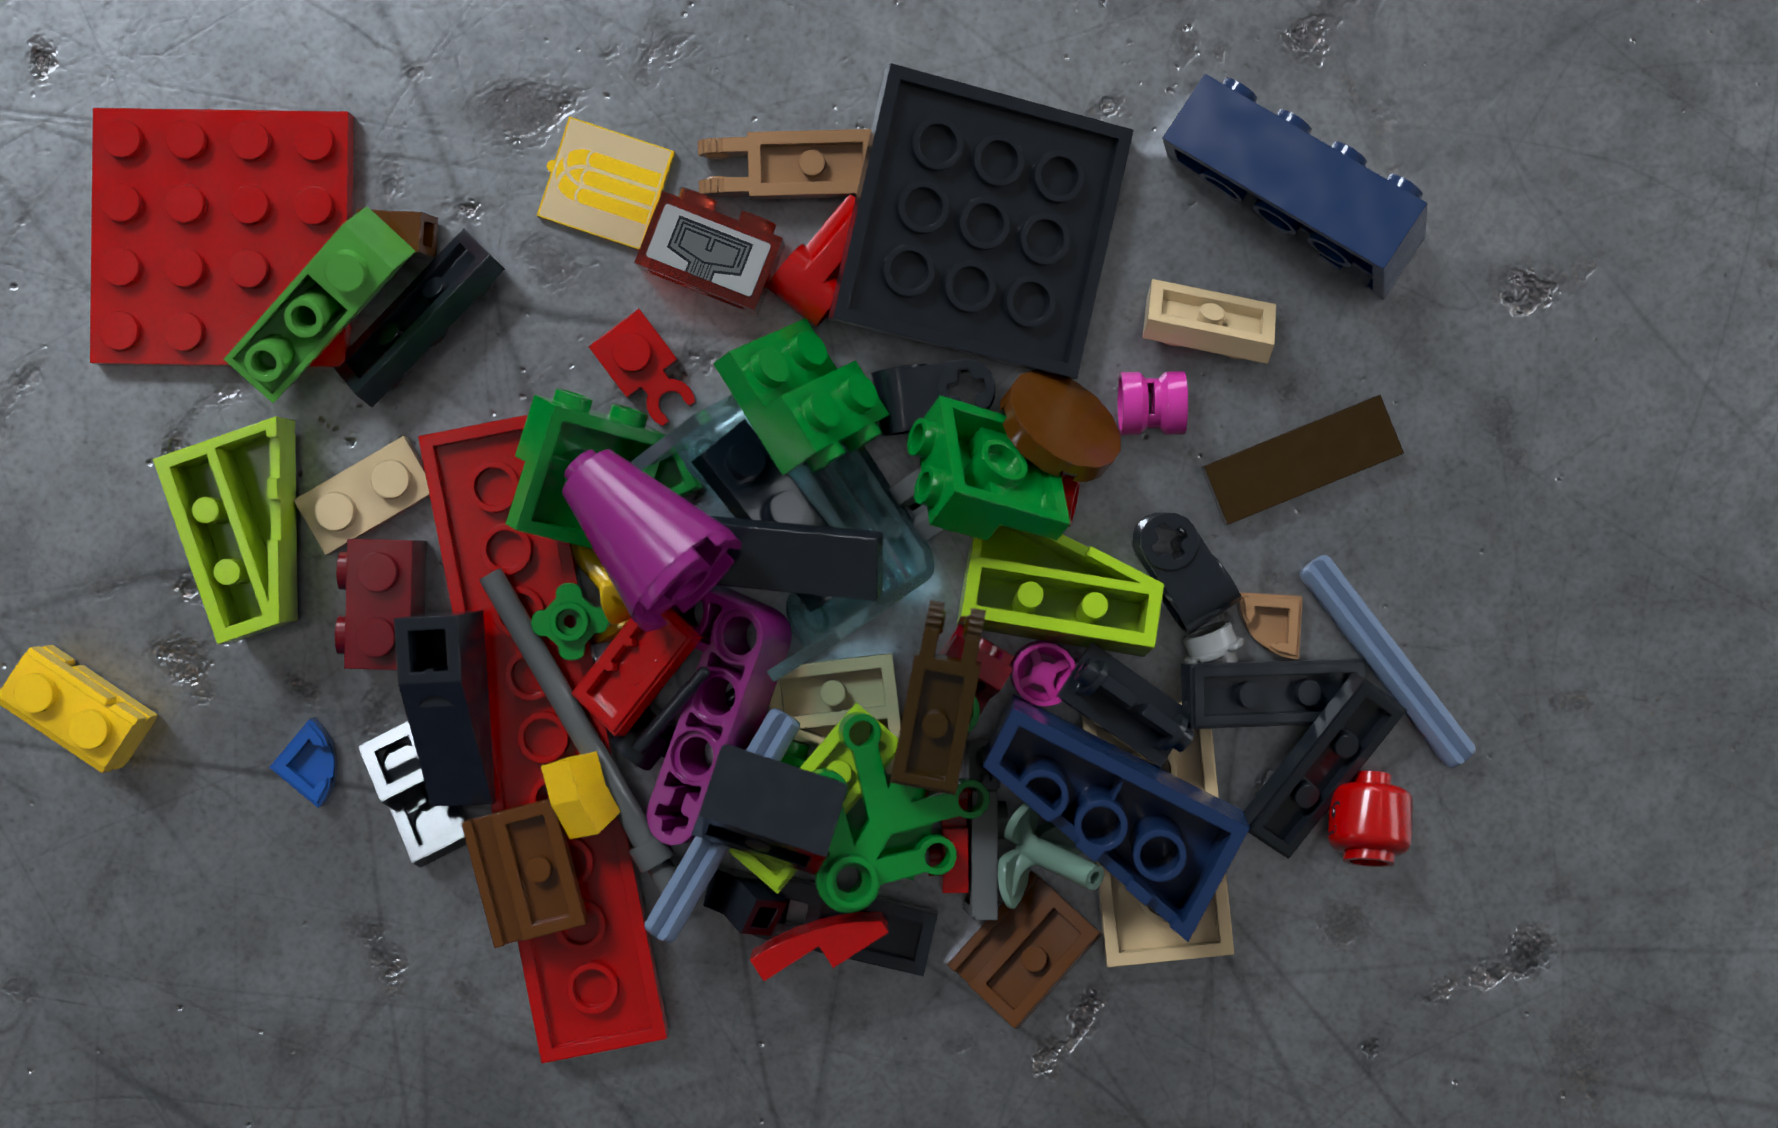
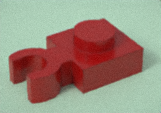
(638, 361)
(957, 832)

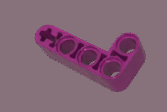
(707, 715)

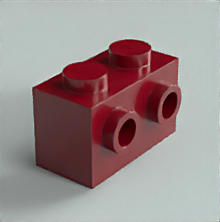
(380, 584)

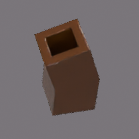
(414, 228)

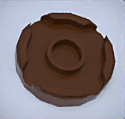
(1060, 426)

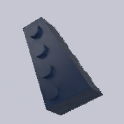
(1299, 180)
(1125, 813)

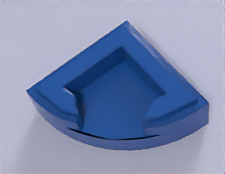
(309, 763)

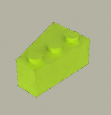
(239, 525)
(1060, 593)

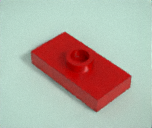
(635, 671)

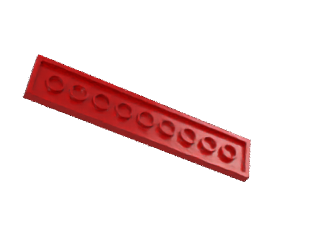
(600, 980)

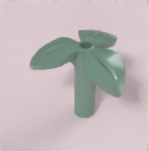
(1042, 847)

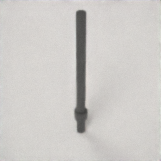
(647, 850)

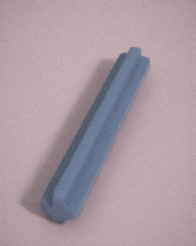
(1387, 661)
(704, 855)

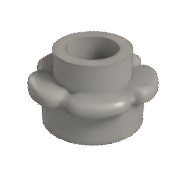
(1213, 644)

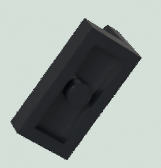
(770, 809)

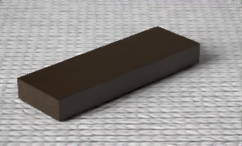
(1302, 460)

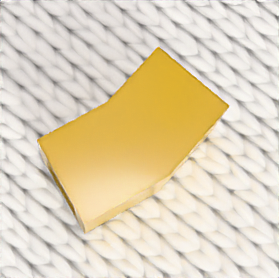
(579, 794)

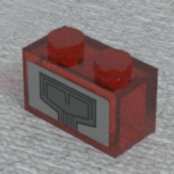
(711, 250)

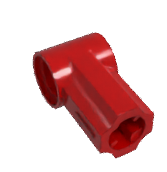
(811, 271)

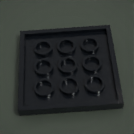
(980, 222)

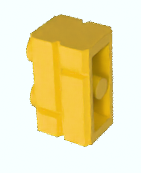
(76, 708)

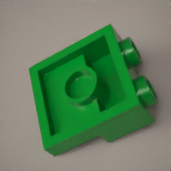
(801, 399)
(554, 437)
(978, 478)

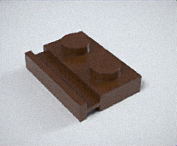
(524, 872)
(1025, 951)

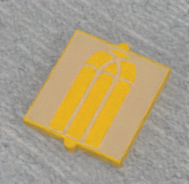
(605, 183)

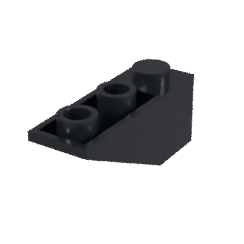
(448, 703)

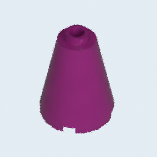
(646, 536)

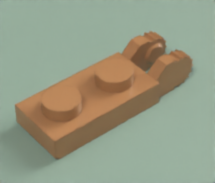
(789, 164)

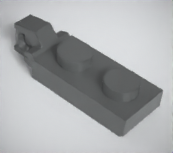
(983, 839)

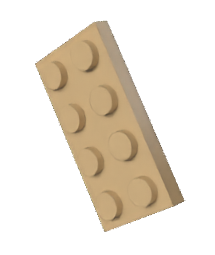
(1135, 931)

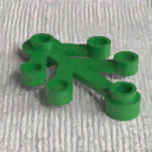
(888, 812)

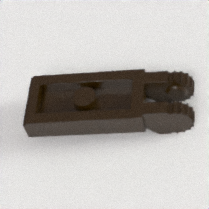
(938, 707)

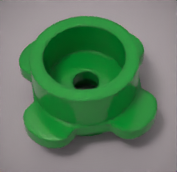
(551, 621)

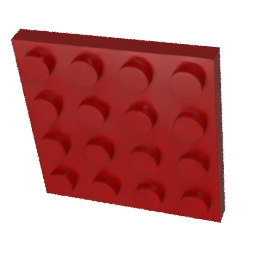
(208, 225)

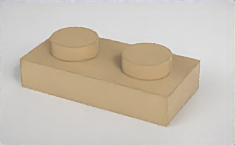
(1209, 321)
(365, 495)

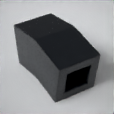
(744, 901)

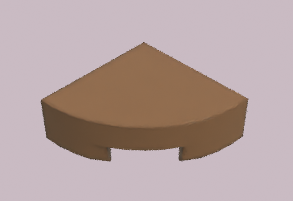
(1273, 621)

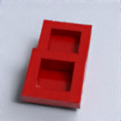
(835, 935)

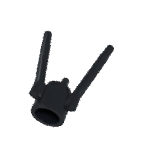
(654, 729)

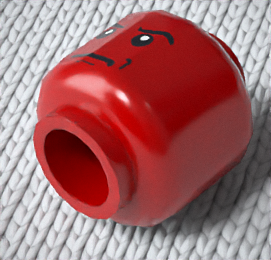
(1370, 820)

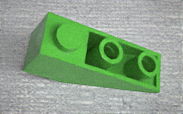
(319, 303)

